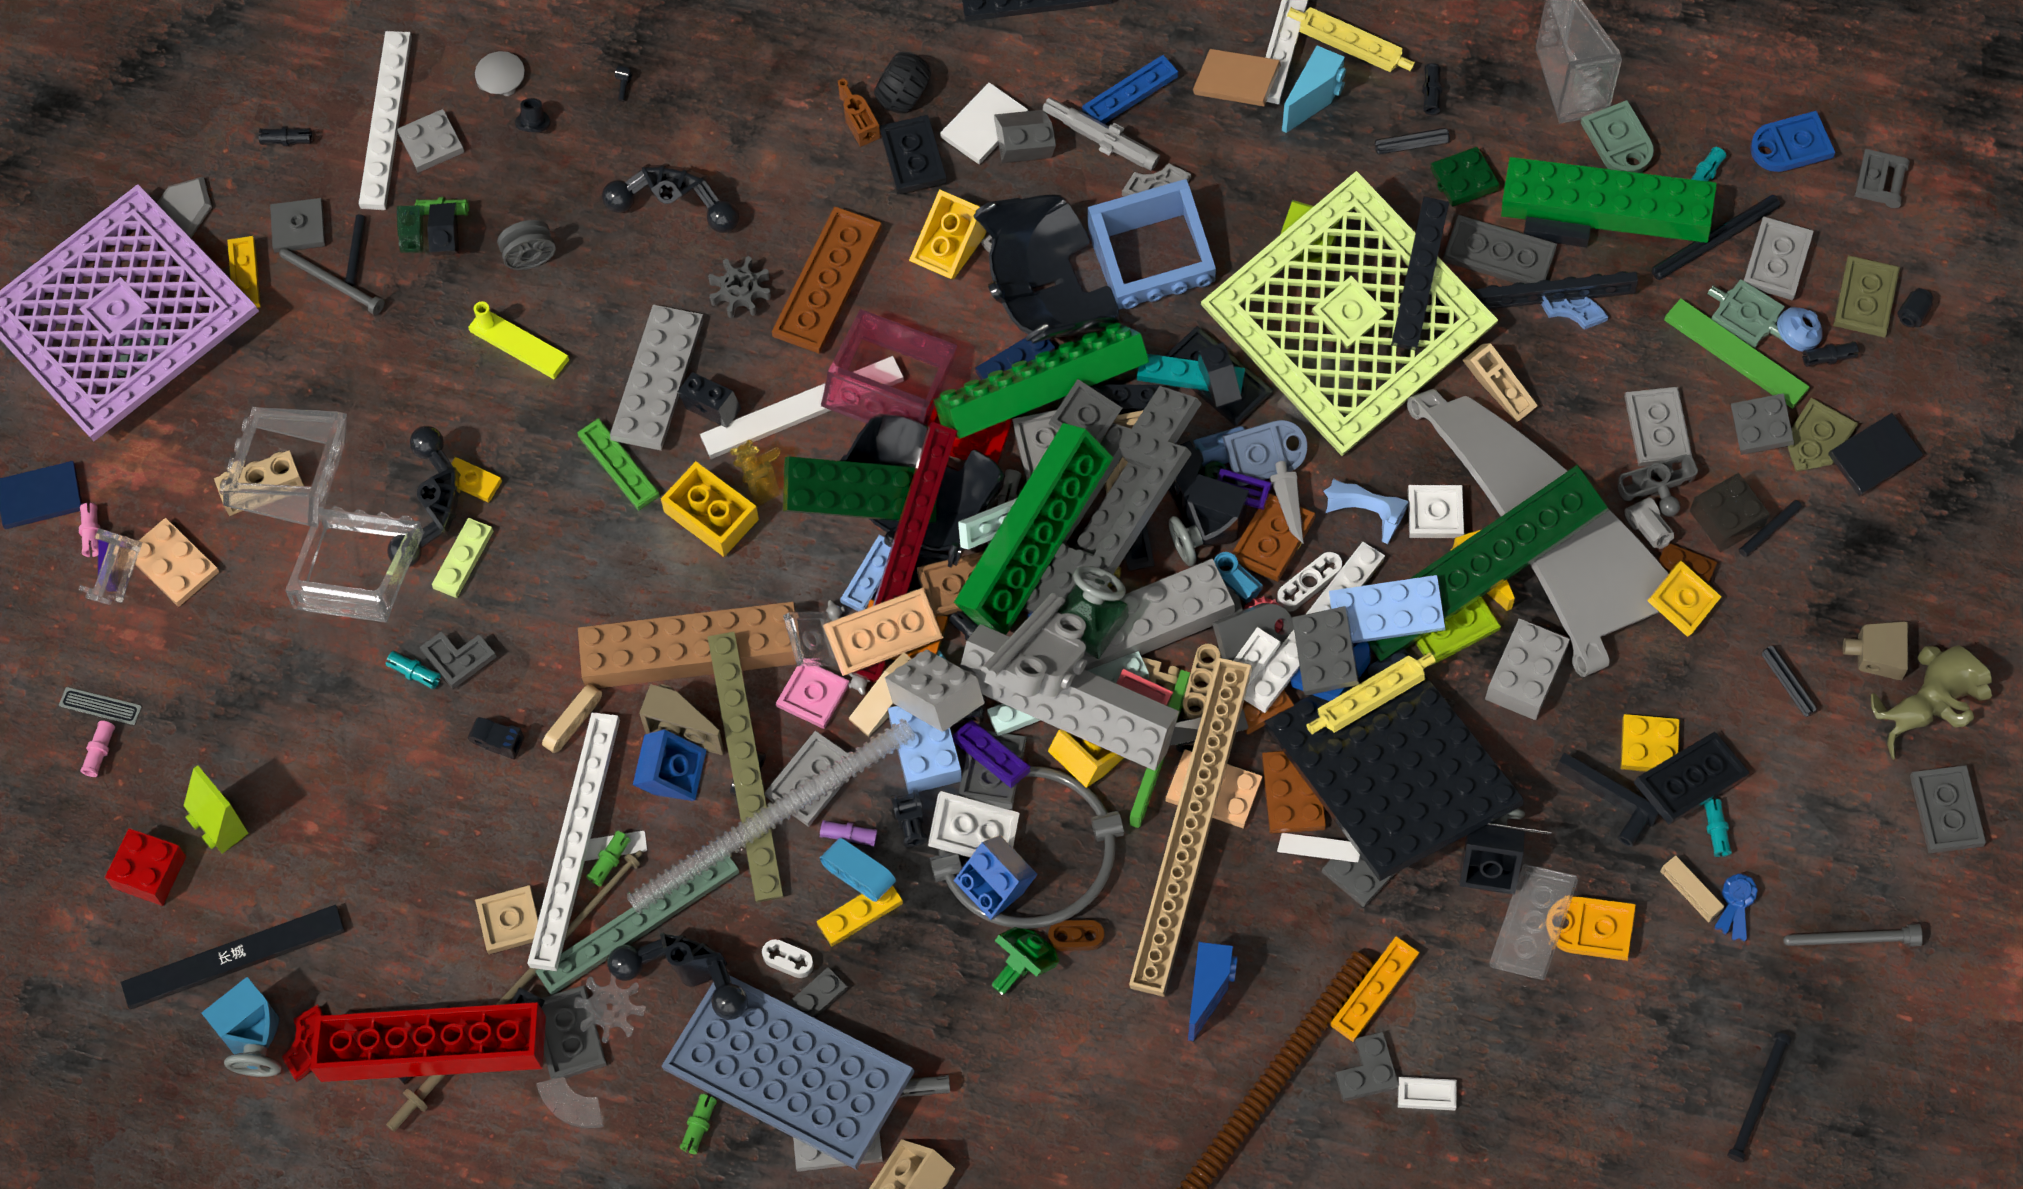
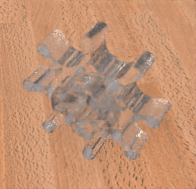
(598, 1007)

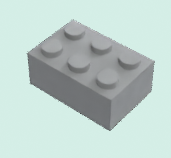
(1527, 669)
(934, 690)

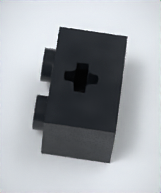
(709, 400)

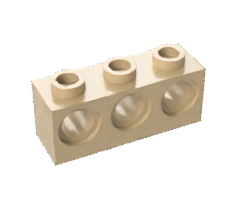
(268, 471)

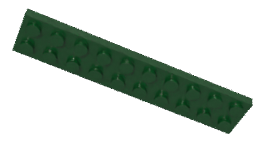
(1507, 547)

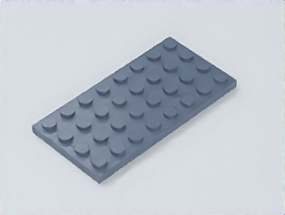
(791, 1073)

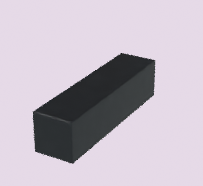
(1557, 231)

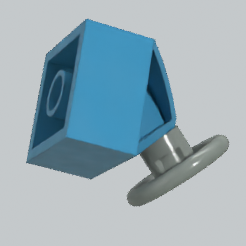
(247, 1027)

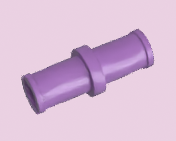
(848, 833)

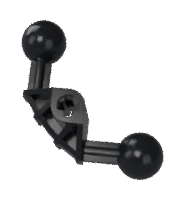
(669, 185)
(436, 494)
(692, 963)

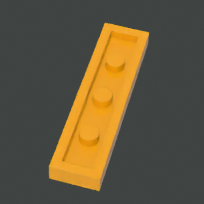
(1374, 989)

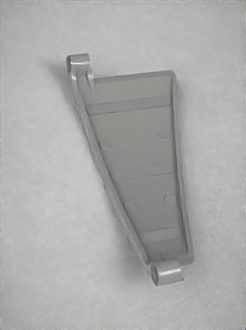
(1592, 578)

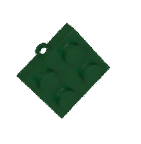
(1464, 176)

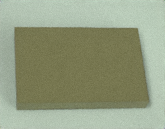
(1866, 296)

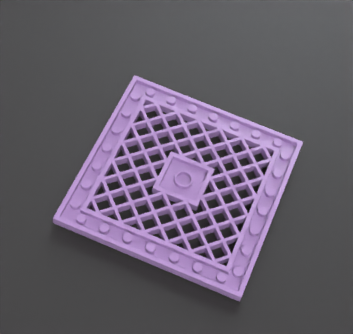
(118, 311)

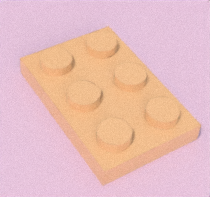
(174, 562)
(1235, 795)

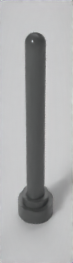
(1908, 935)

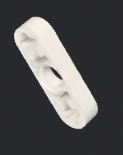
(1290, 587)

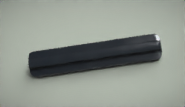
(1412, 140)
(1789, 681)

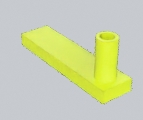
(517, 341)

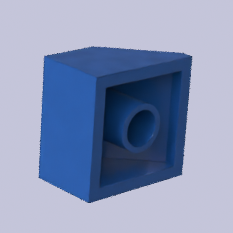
(669, 766)

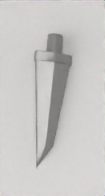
(1287, 493)

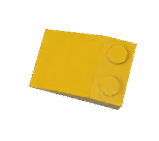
(948, 236)
(1082, 758)

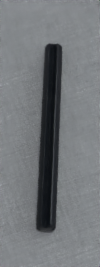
(1716, 237)

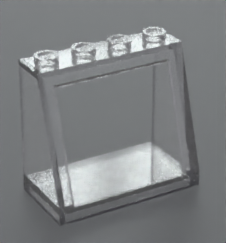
(1576, 59)
(286, 502)

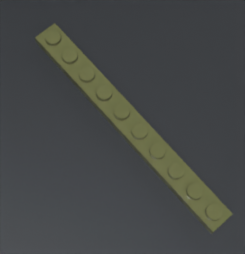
(744, 762)

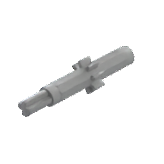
(1110, 138)

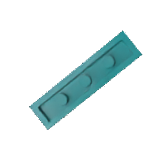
(1178, 373)

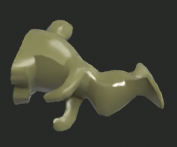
(1947, 678)

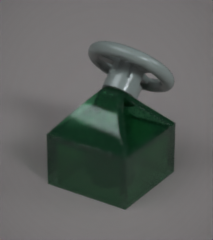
(1097, 607)

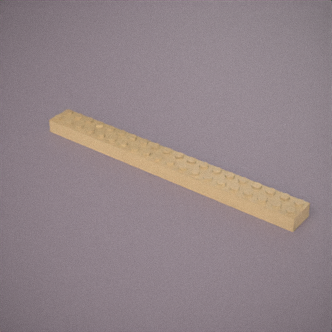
(1190, 827)

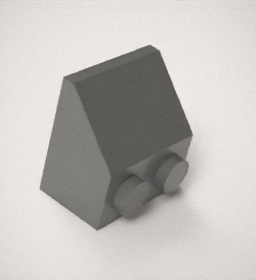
(1024, 136)

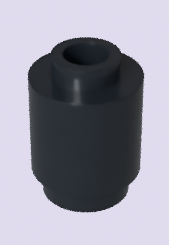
(1915, 308)

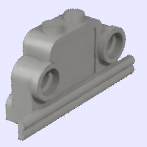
(1040, 653)

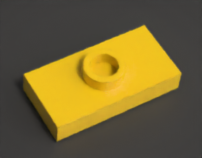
(476, 480)

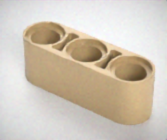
(1200, 672)

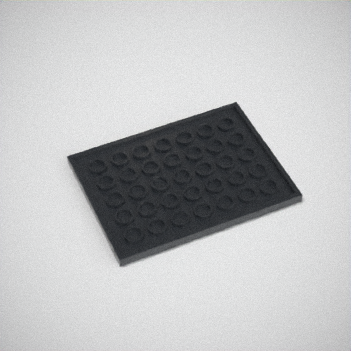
(1398, 775)

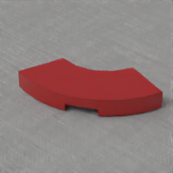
(300, 1054)

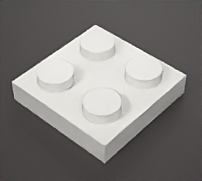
(1435, 511)

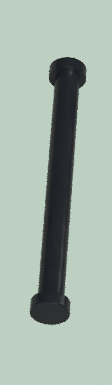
(1737, 1153)

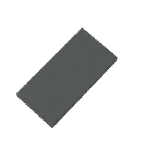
(1498, 251)

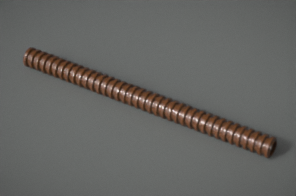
(1278, 1072)

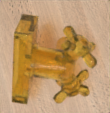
(757, 471)

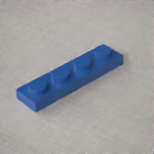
(1131, 90)

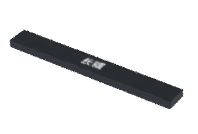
(232, 957)

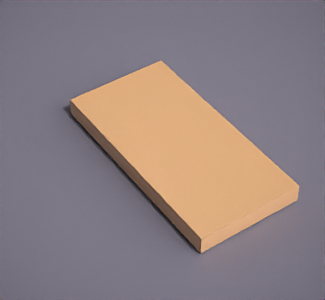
(882, 631)

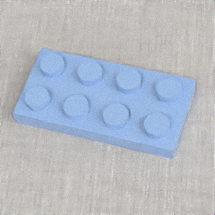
(1391, 608)

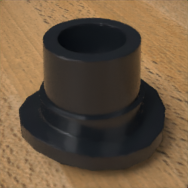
(532, 116)

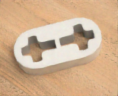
(784, 964)

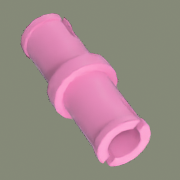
(88, 529)
(97, 748)

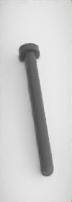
(374, 304)

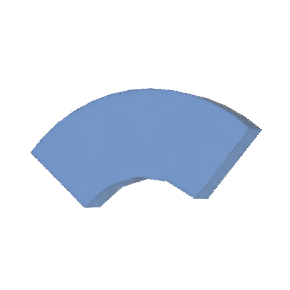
(1583, 311)

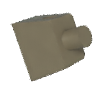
(1881, 649)

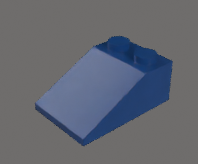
(1212, 975)

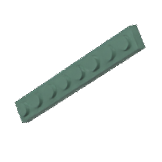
(631, 926)

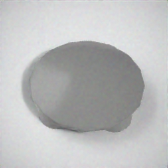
(499, 73)

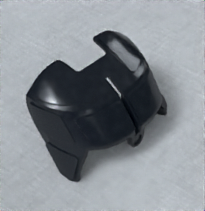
(1032, 250)
(961, 494)

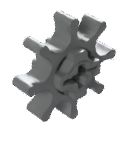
(739, 287)

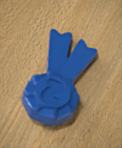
(1739, 893)

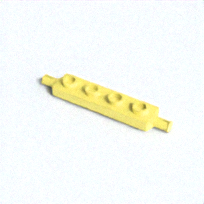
(1350, 39)
(1371, 693)

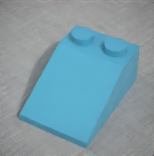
(1314, 88)

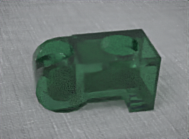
(410, 228)

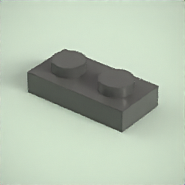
(819, 994)

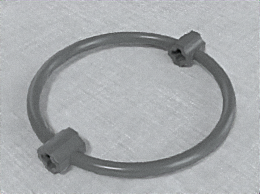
(1105, 828)

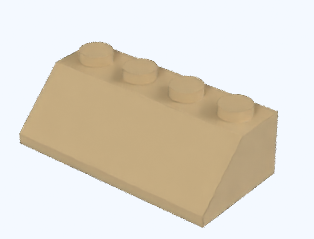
(913, 1168)

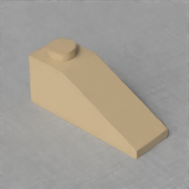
(1500, 381)
(874, 707)

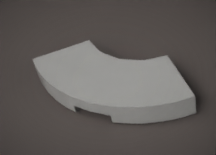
(1143, 182)

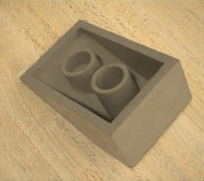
(670, 711)

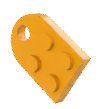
(1598, 928)

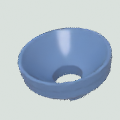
(1796, 332)

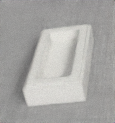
(1426, 1093)

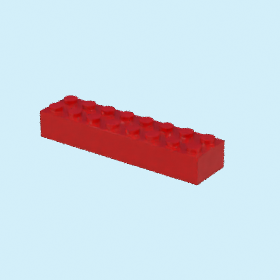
(428, 1042)

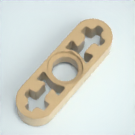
(572, 718)

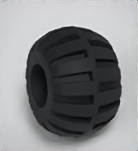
(902, 82)

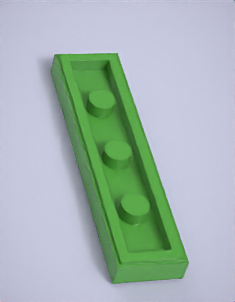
(618, 464)

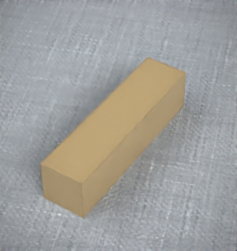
(1692, 889)

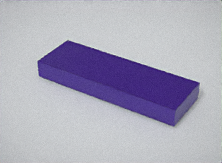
(991, 753)

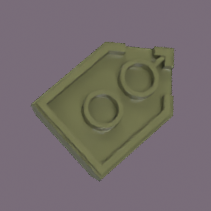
(1816, 434)

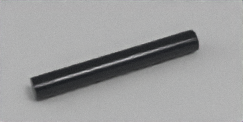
(355, 249)
(1770, 528)

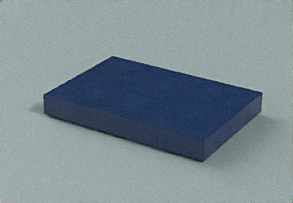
(39, 495)

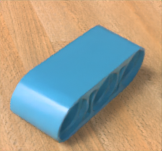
(857, 869)

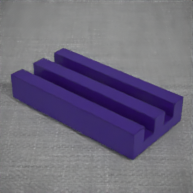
(1252, 481)

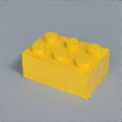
(709, 509)

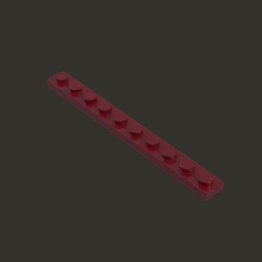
(913, 523)

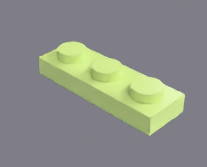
(462, 557)

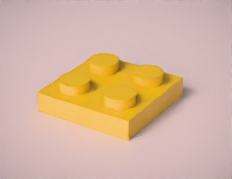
(1684, 598)
(1647, 741)

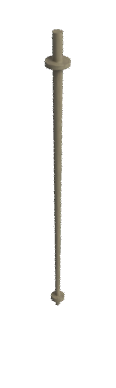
(415, 1100)

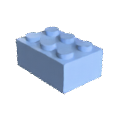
(930, 758)

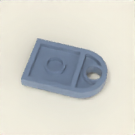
(1259, 448)

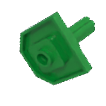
(1027, 953)

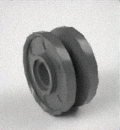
(526, 245)

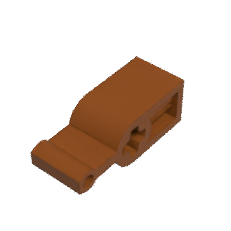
(858, 115)

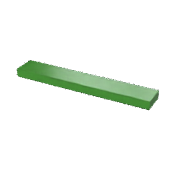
(1736, 352)
(1150, 776)

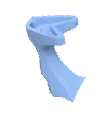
(1351, 495)

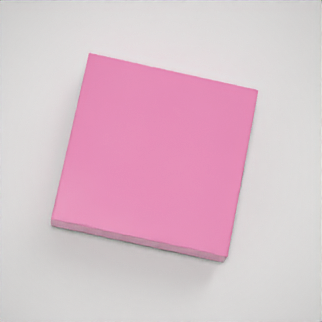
(813, 694)

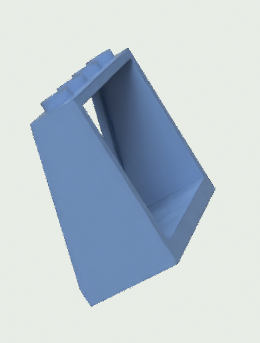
(1139, 211)

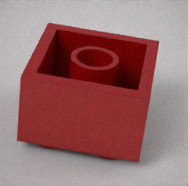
(145, 867)

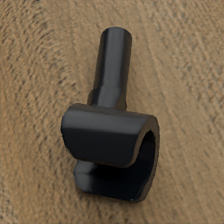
(623, 73)

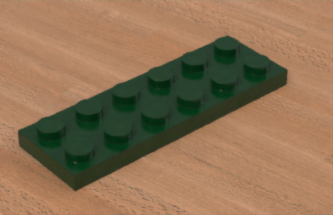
(846, 488)

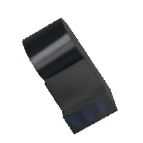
(496, 737)

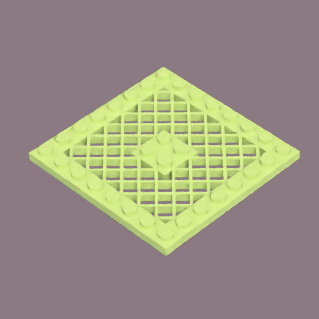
(1346, 313)

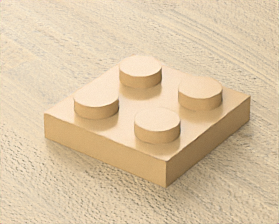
(508, 919)

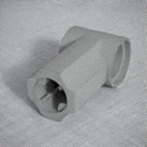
(1647, 518)

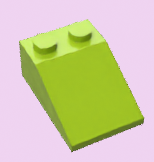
(212, 813)

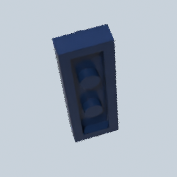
(1020, 351)

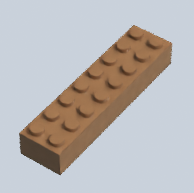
(680, 646)

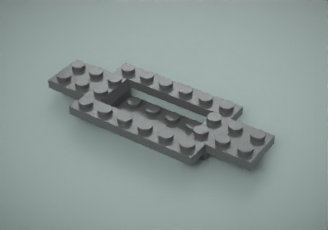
(1150, 471)

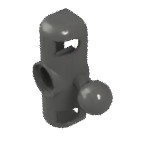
(1644, 484)

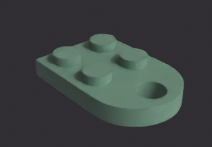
(1619, 136)

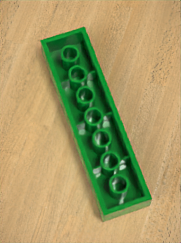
(1609, 199)
(1040, 379)
(1034, 529)

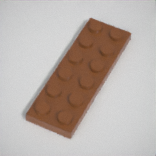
(826, 280)

